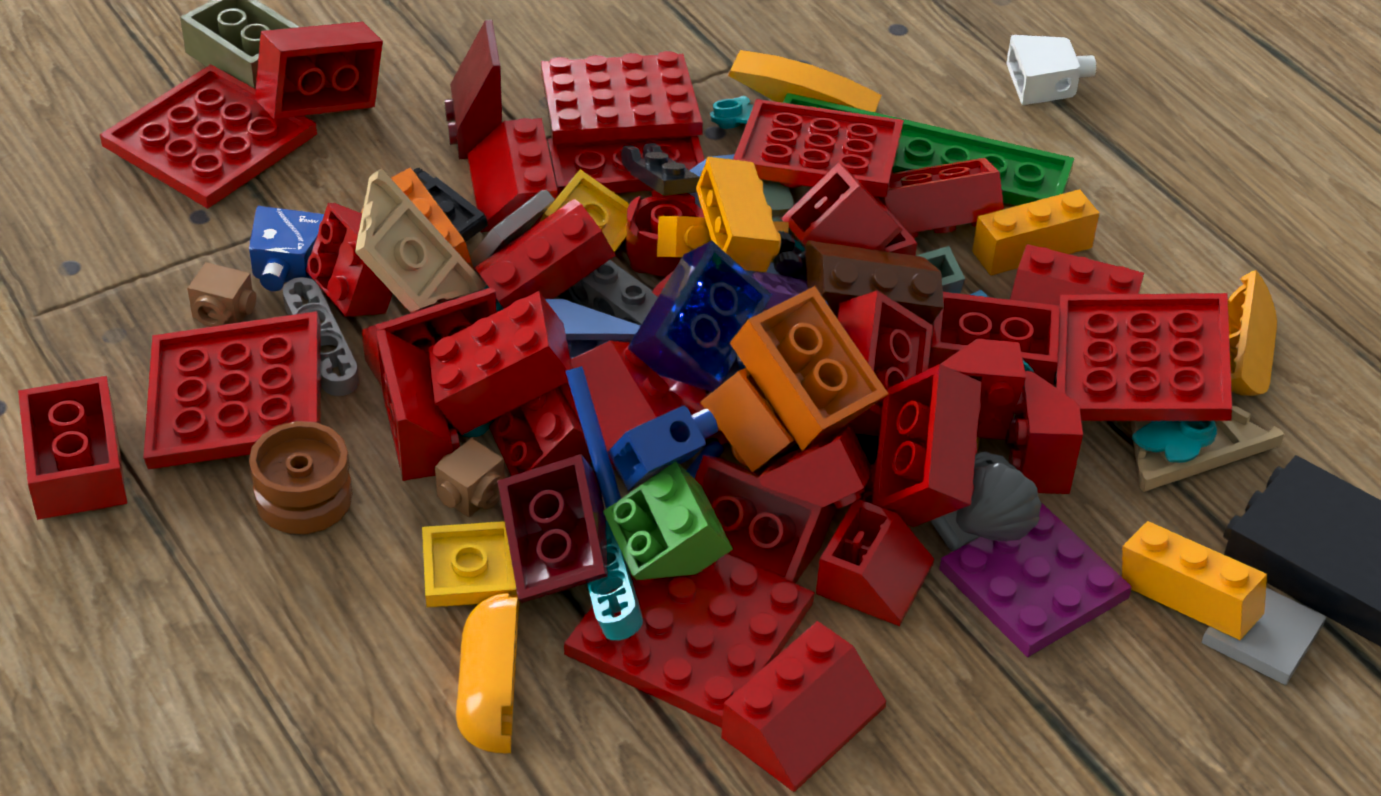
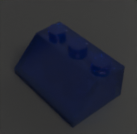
(698, 317)

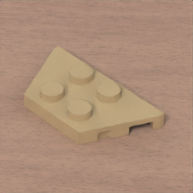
(409, 250)
(1233, 442)

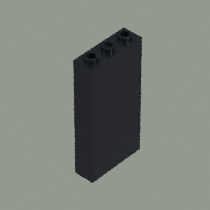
(1315, 544)

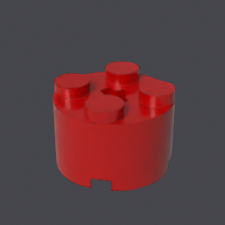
(643, 223)

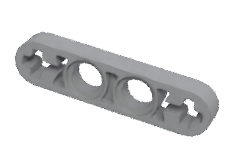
(330, 335)

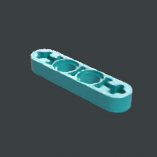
(622, 599)

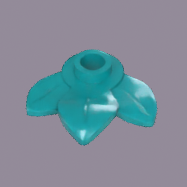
(731, 112)
(1177, 438)

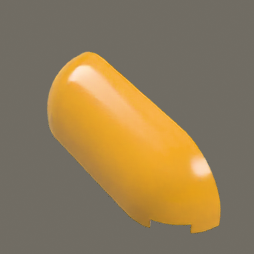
(1251, 336)
(488, 674)

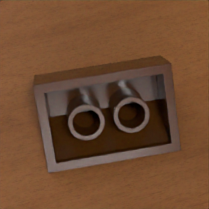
(851, 272)

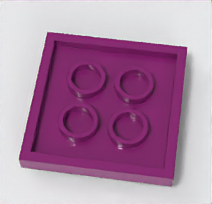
(1036, 584)

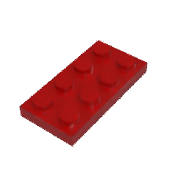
(604, 161)

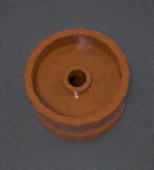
(301, 477)

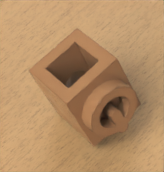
(221, 295)
(469, 478)

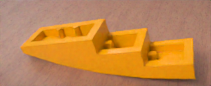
(777, 76)

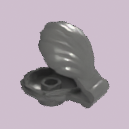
(1001, 506)

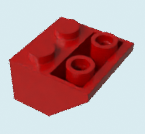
(841, 214)
(340, 270)
(1002, 377)
(539, 433)
(1045, 436)
(873, 563)

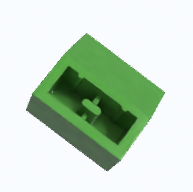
(667, 527)

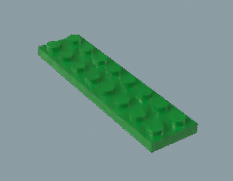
(1024, 171)

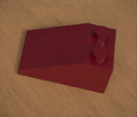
(475, 94)
(554, 527)

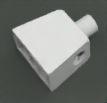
(1046, 68)

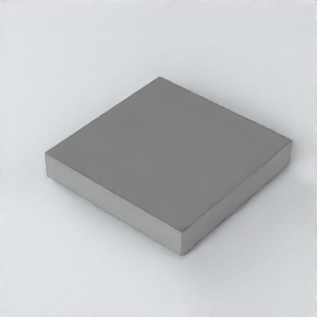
(512, 227)
(1276, 641)

